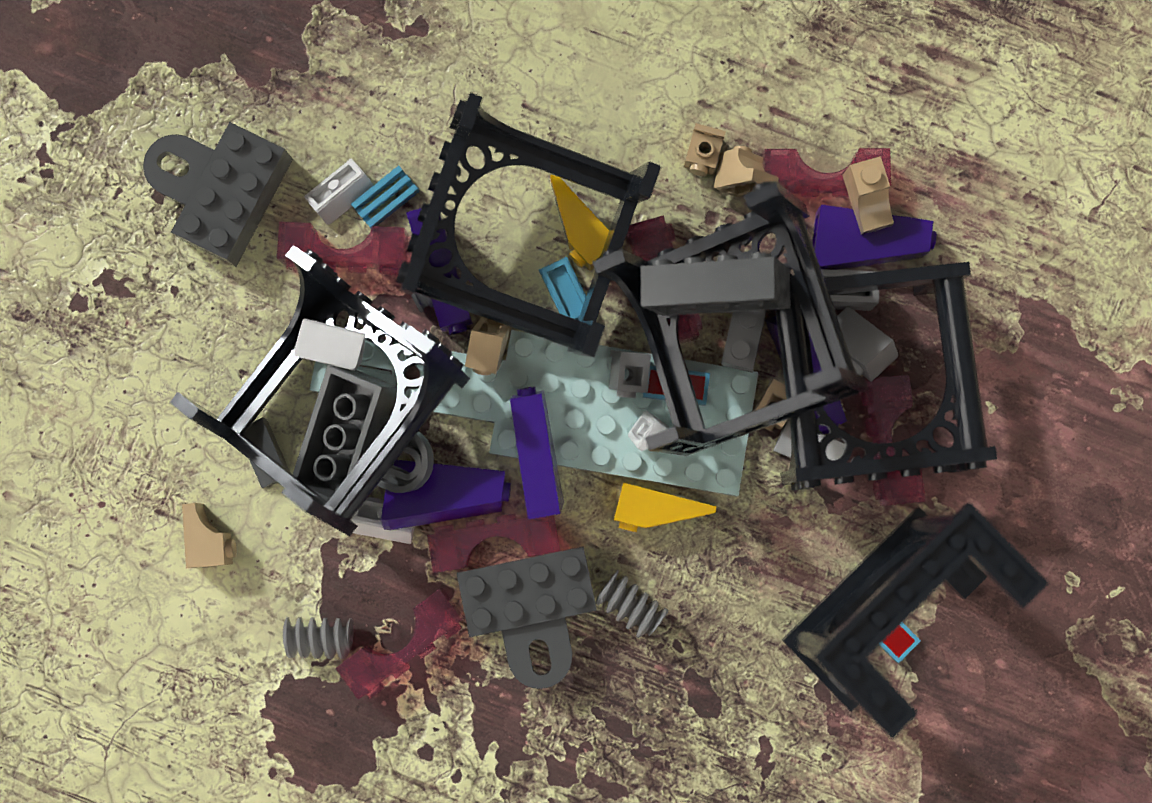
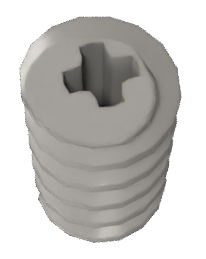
(631, 606)
(317, 639)

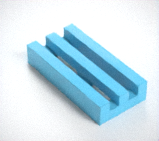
(379, 187)

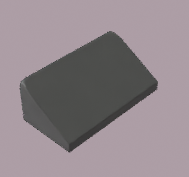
(262, 436)

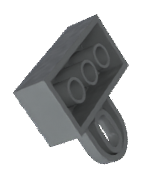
(223, 189)
(715, 285)
(343, 426)
(529, 603)

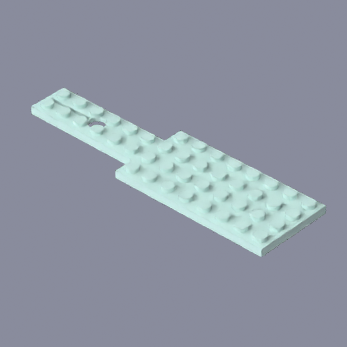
(585, 415)

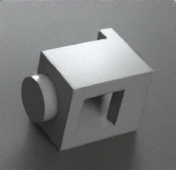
(638, 367)

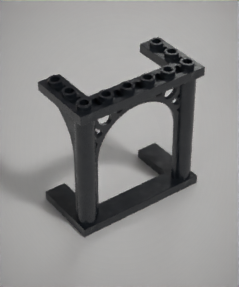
(480, 130)
(773, 212)
(321, 300)
(969, 448)
(889, 588)

